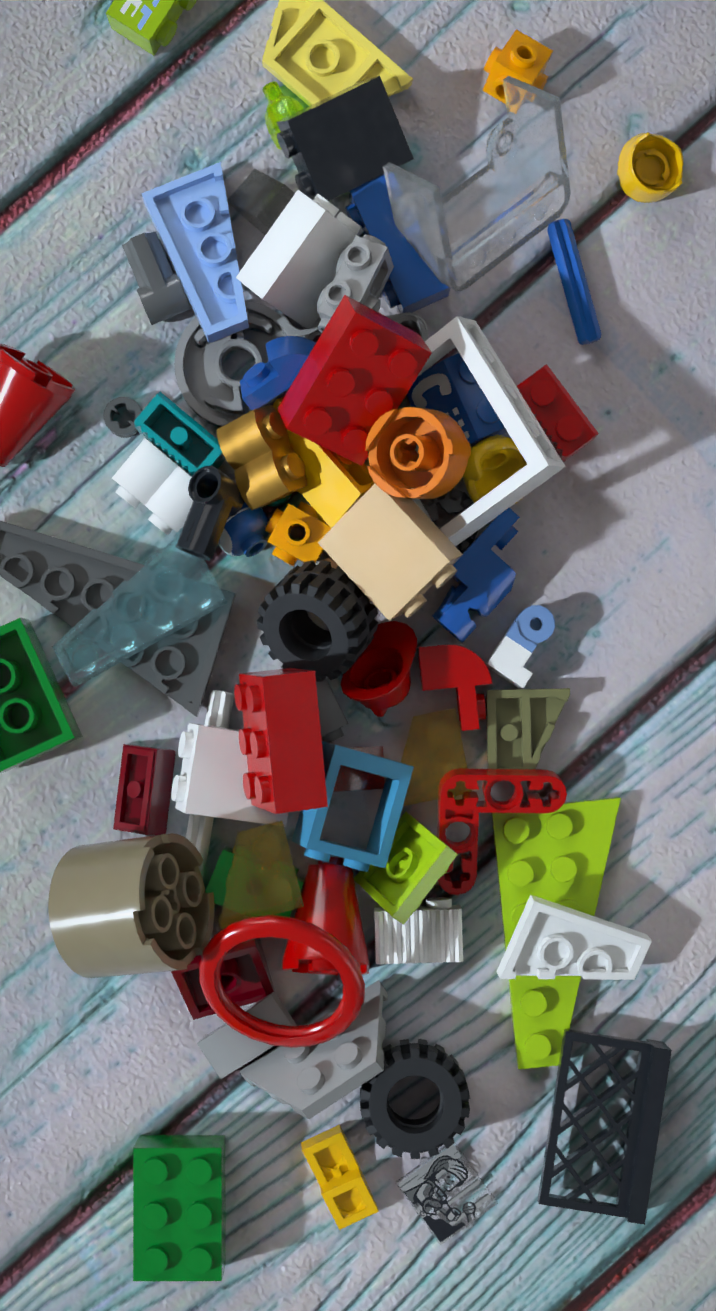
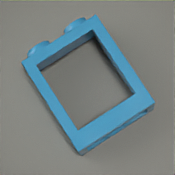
(311, 821)

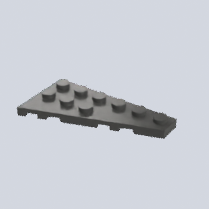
(77, 579)

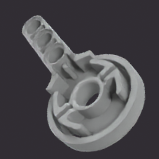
(201, 369)

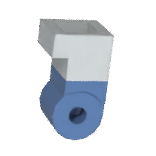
(518, 643)

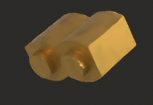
(262, 457)

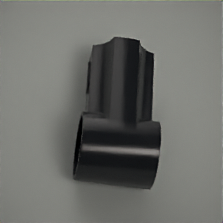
(214, 501)

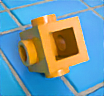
(521, 59)
(281, 525)

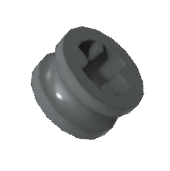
(114, 426)

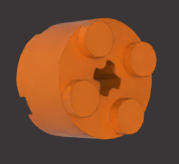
(393, 455)

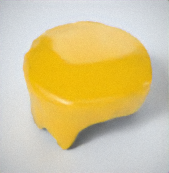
(650, 167)

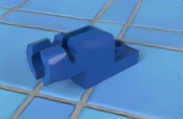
(481, 579)

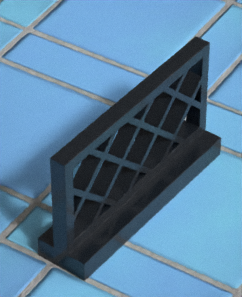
(641, 1134)

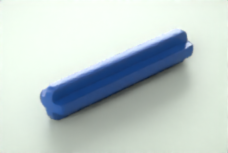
(574, 281)

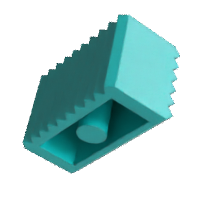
(178, 435)

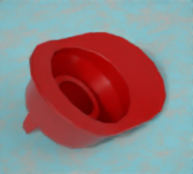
(382, 671)

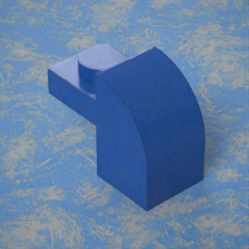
(272, 378)

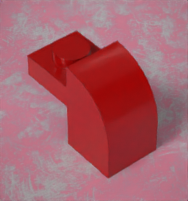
(460, 669)

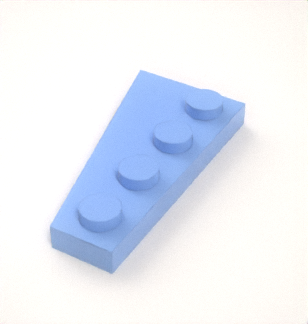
(200, 242)

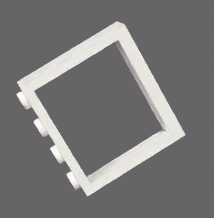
(514, 414)

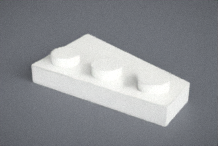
(571, 943)

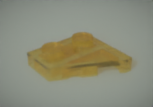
(433, 749)
(260, 875)

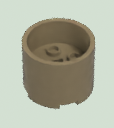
(130, 906)

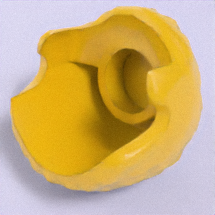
(491, 464)

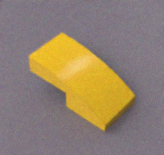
(339, 1177)

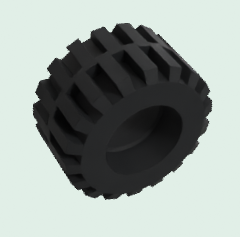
(335, 600)
(424, 1133)

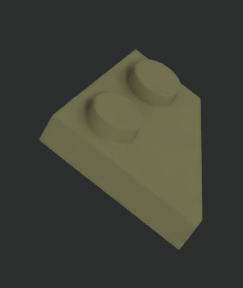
(520, 725)

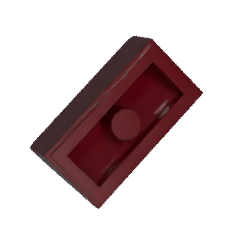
(144, 790)

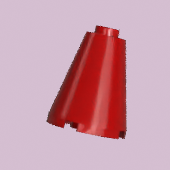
(28, 399)
(332, 905)

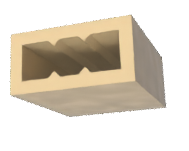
(391, 552)

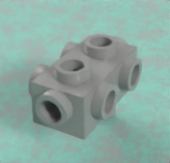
(360, 275)

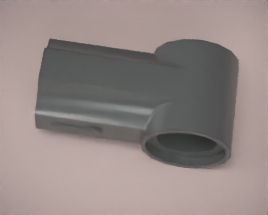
(158, 286)

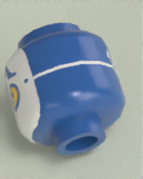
(245, 532)

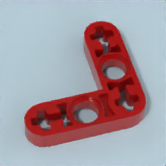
(469, 807)

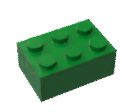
(31, 701)
(179, 1208)

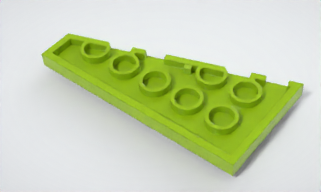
(564, 862)

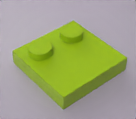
(411, 870)

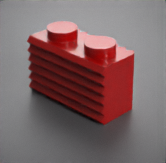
(557, 413)

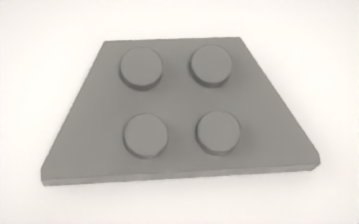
(326, 1072)

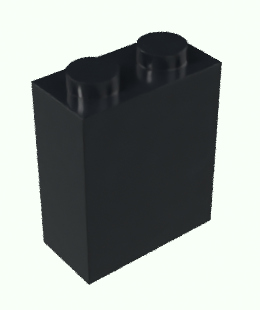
(344, 140)

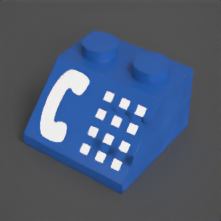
(454, 391)

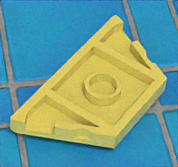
(323, 53)

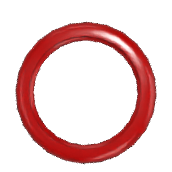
(297, 931)

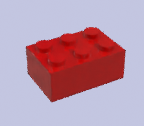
(352, 379)
(281, 740)

